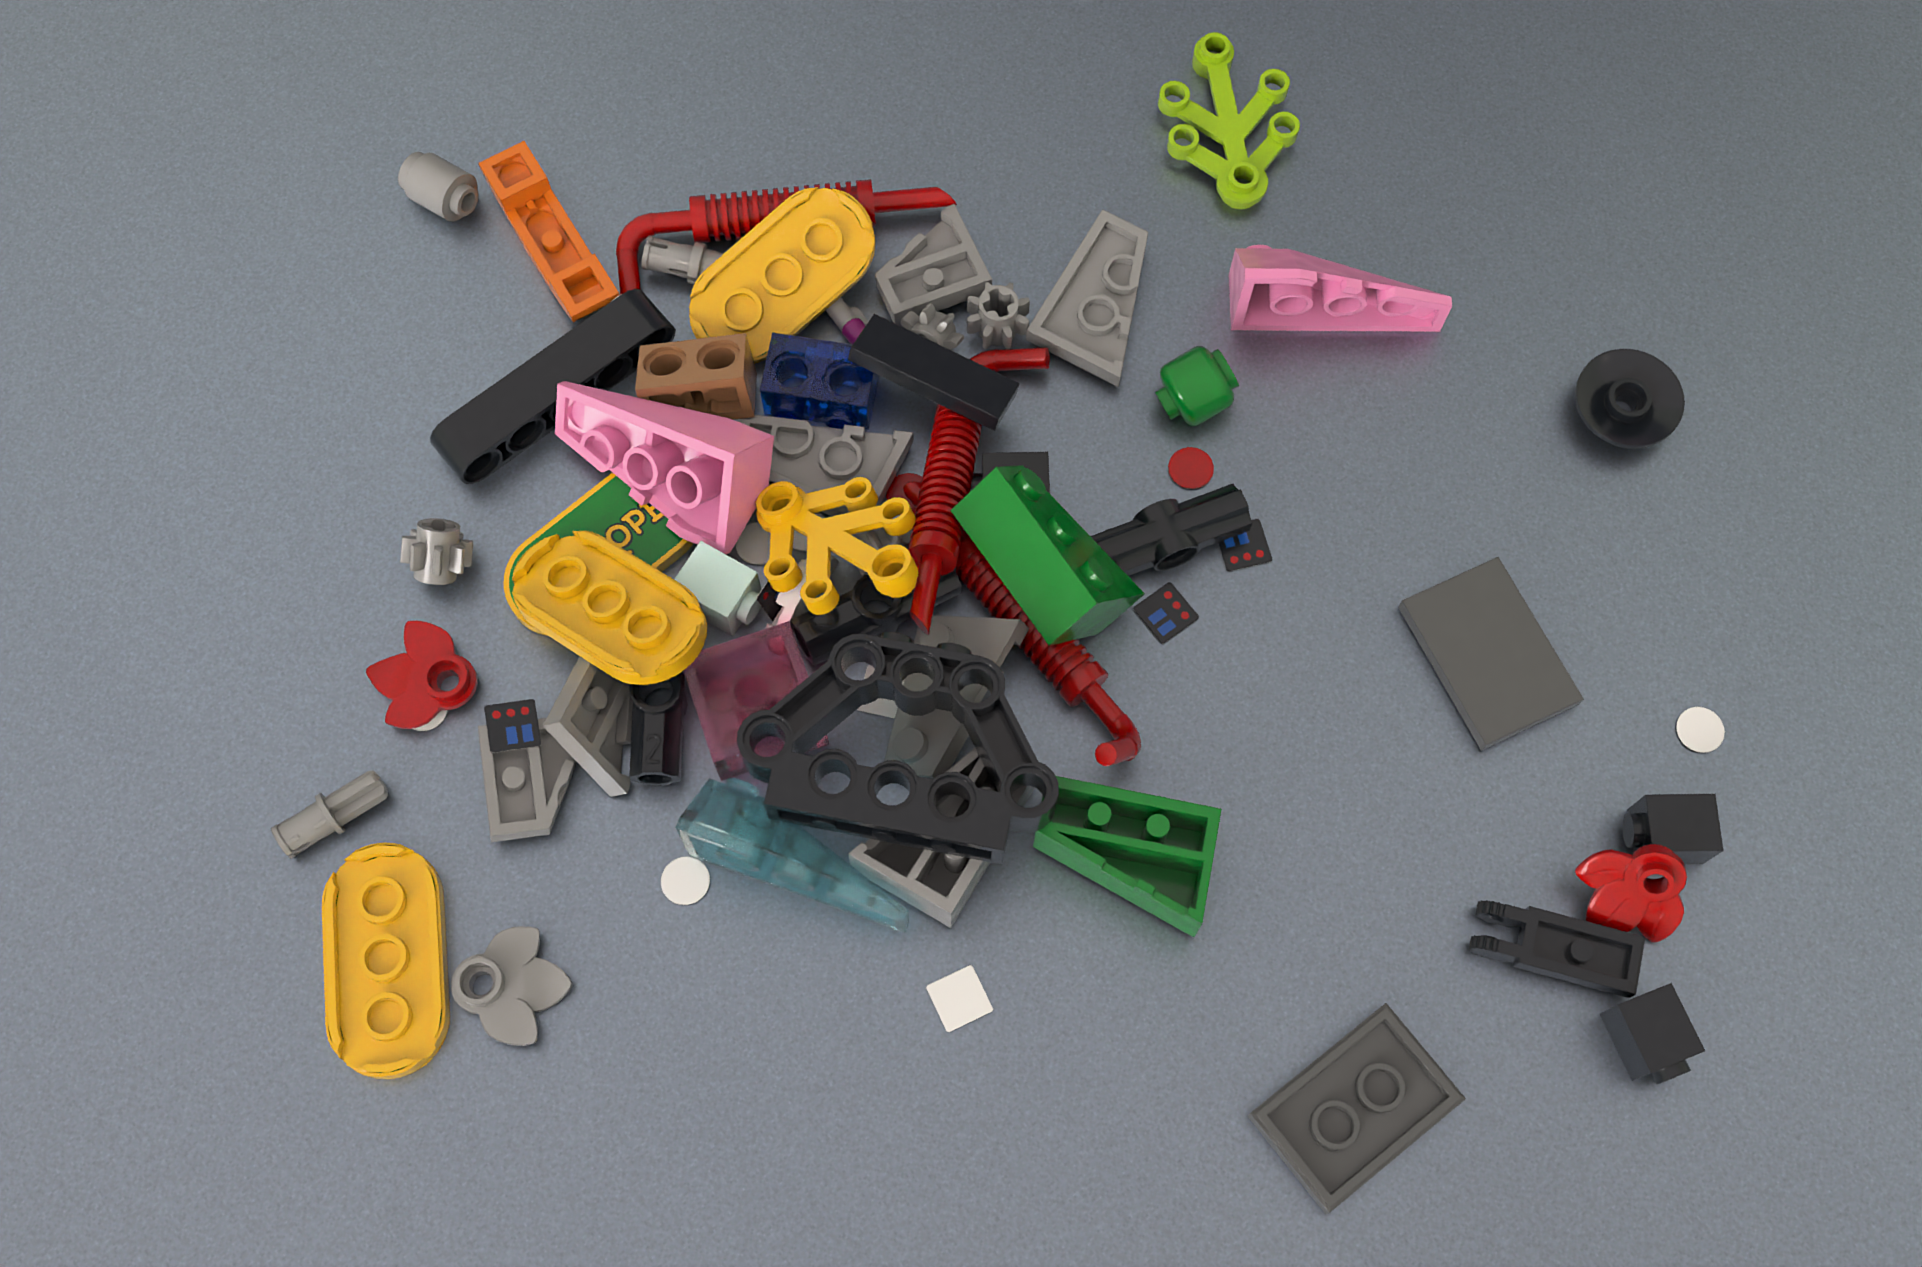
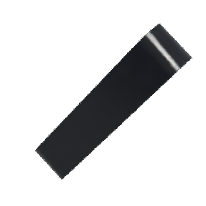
(523, 403)

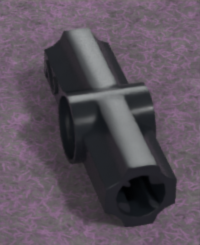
(1174, 532)
(820, 633)
(657, 734)

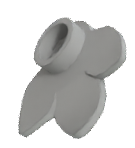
(518, 989)

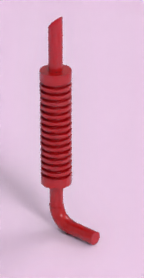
(743, 213)
(947, 481)
(1064, 663)

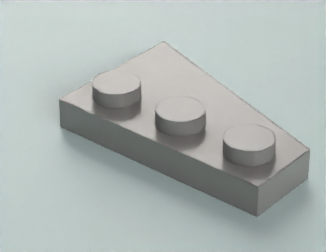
(1094, 299)
(830, 457)
(935, 739)

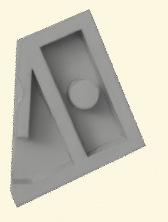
(524, 786)

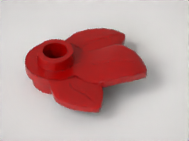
(416, 677)
(1630, 899)

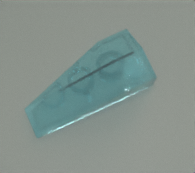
(733, 831)

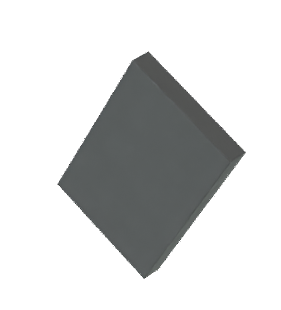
(1490, 653)
(1356, 1108)

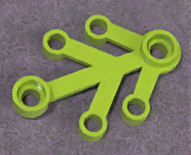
(1227, 126)

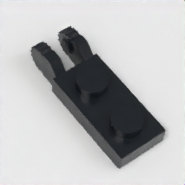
(1563, 948)

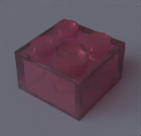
(740, 680)

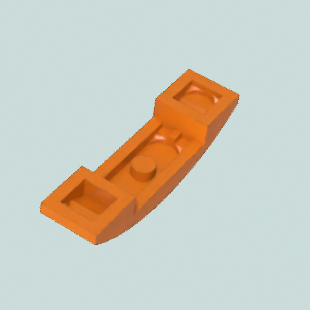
(547, 232)

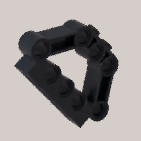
(831, 697)

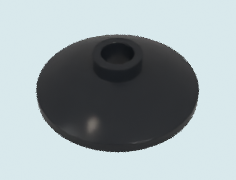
(1643, 385)

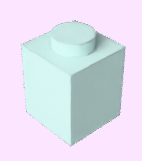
(722, 586)

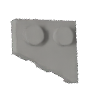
(933, 269)
(594, 723)

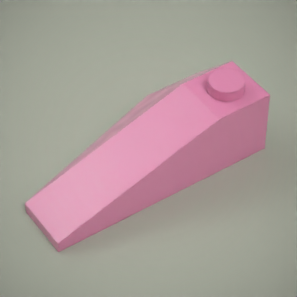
(1308, 293)
(680, 460)

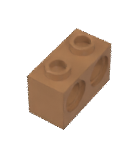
(700, 375)

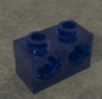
(824, 369)

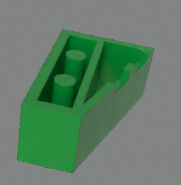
(1044, 556)
(1136, 846)

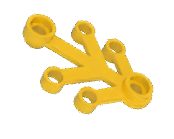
(788, 508)

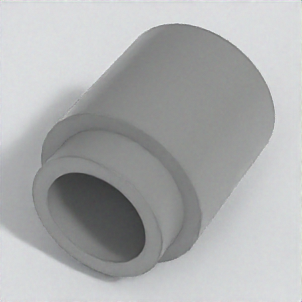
(438, 185)

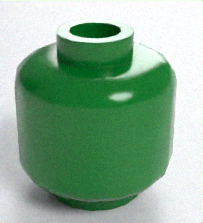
(1197, 385)

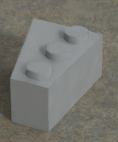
(926, 878)

